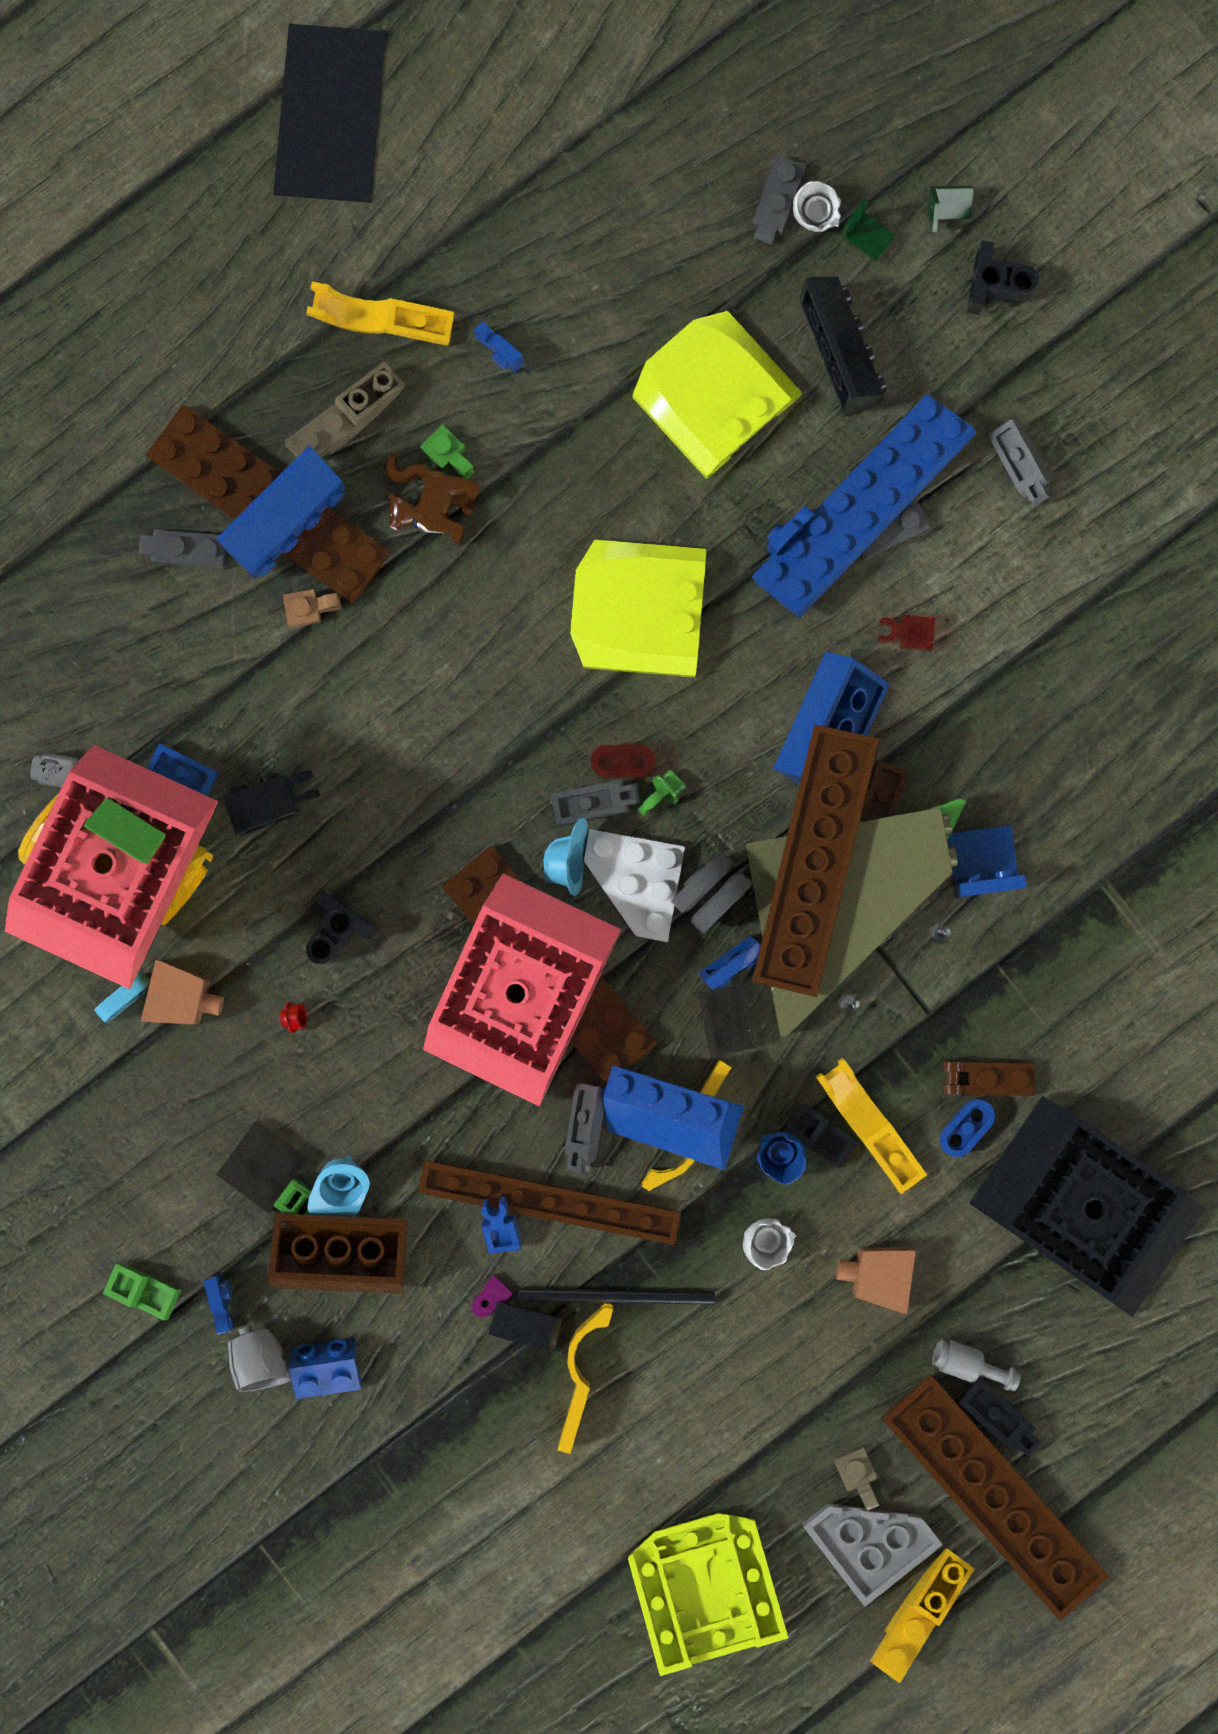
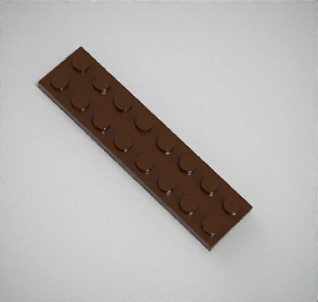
(235, 477)
(816, 860)
(608, 1029)
(994, 1497)

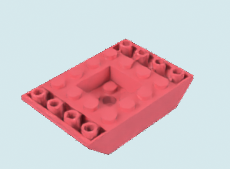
(112, 916)
(546, 950)

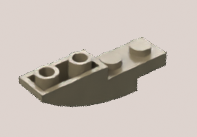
(349, 414)

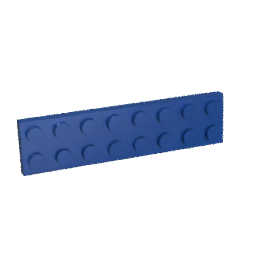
(864, 505)

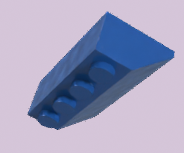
(282, 513)
(840, 697)
(671, 1116)

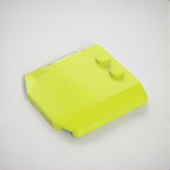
(713, 390)
(639, 608)
(705, 1591)

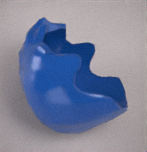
(782, 1156)

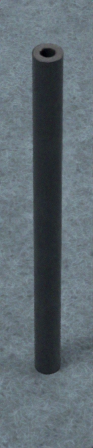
(616, 1296)

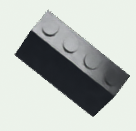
(841, 344)

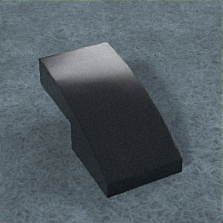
(821, 1135)
(526, 1326)

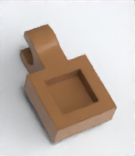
(305, 607)

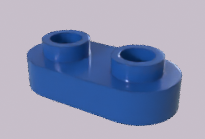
(968, 1130)

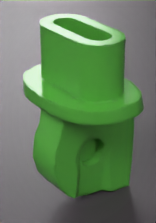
(666, 788)

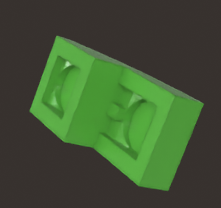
(142, 1291)

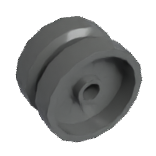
(709, 890)

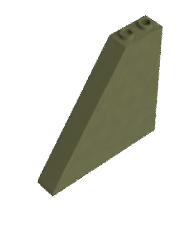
(889, 877)

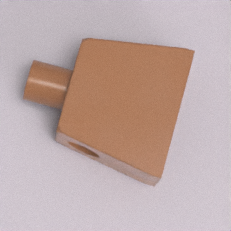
(178, 996)
(880, 1276)

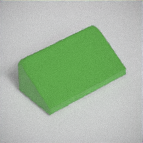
(125, 830)

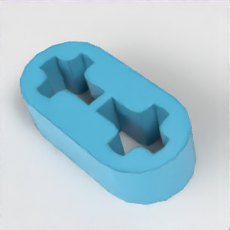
(122, 998)

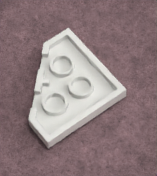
(637, 878)

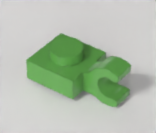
(446, 451)

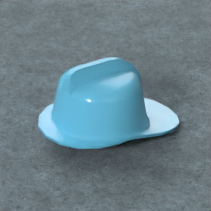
(566, 857)
(339, 1189)

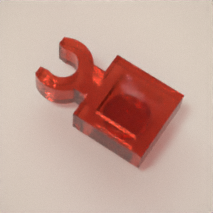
(913, 632)

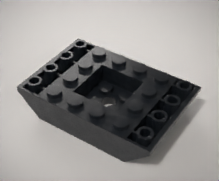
(1042, 1195)

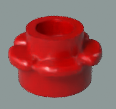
(293, 1017)

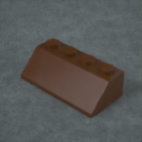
(338, 1253)

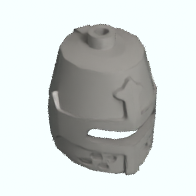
(257, 1360)

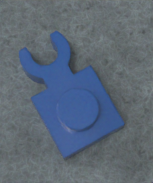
(503, 352)
(781, 535)
(499, 1230)
(218, 1295)

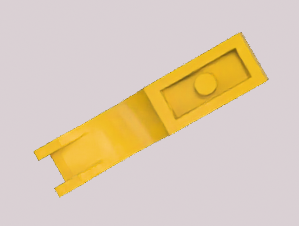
(381, 316)
(711, 1085)
(871, 1127)
(597, 1320)

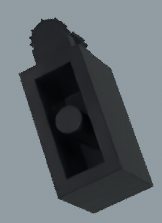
(267, 802)

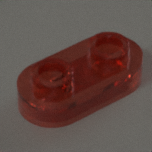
(622, 761)

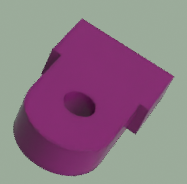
(493, 1292)

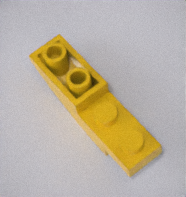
(920, 1613)

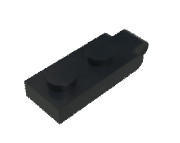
(999, 1417)

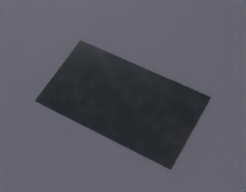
(329, 113)

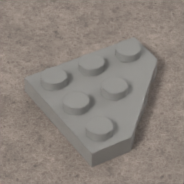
(871, 1546)

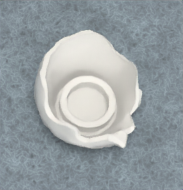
(817, 206)
(768, 1243)

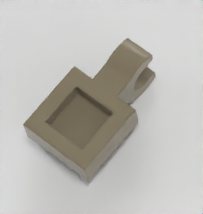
(857, 1473)

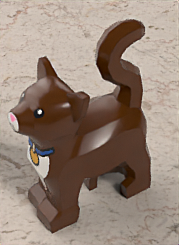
(438, 496)

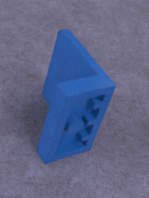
(985, 862)

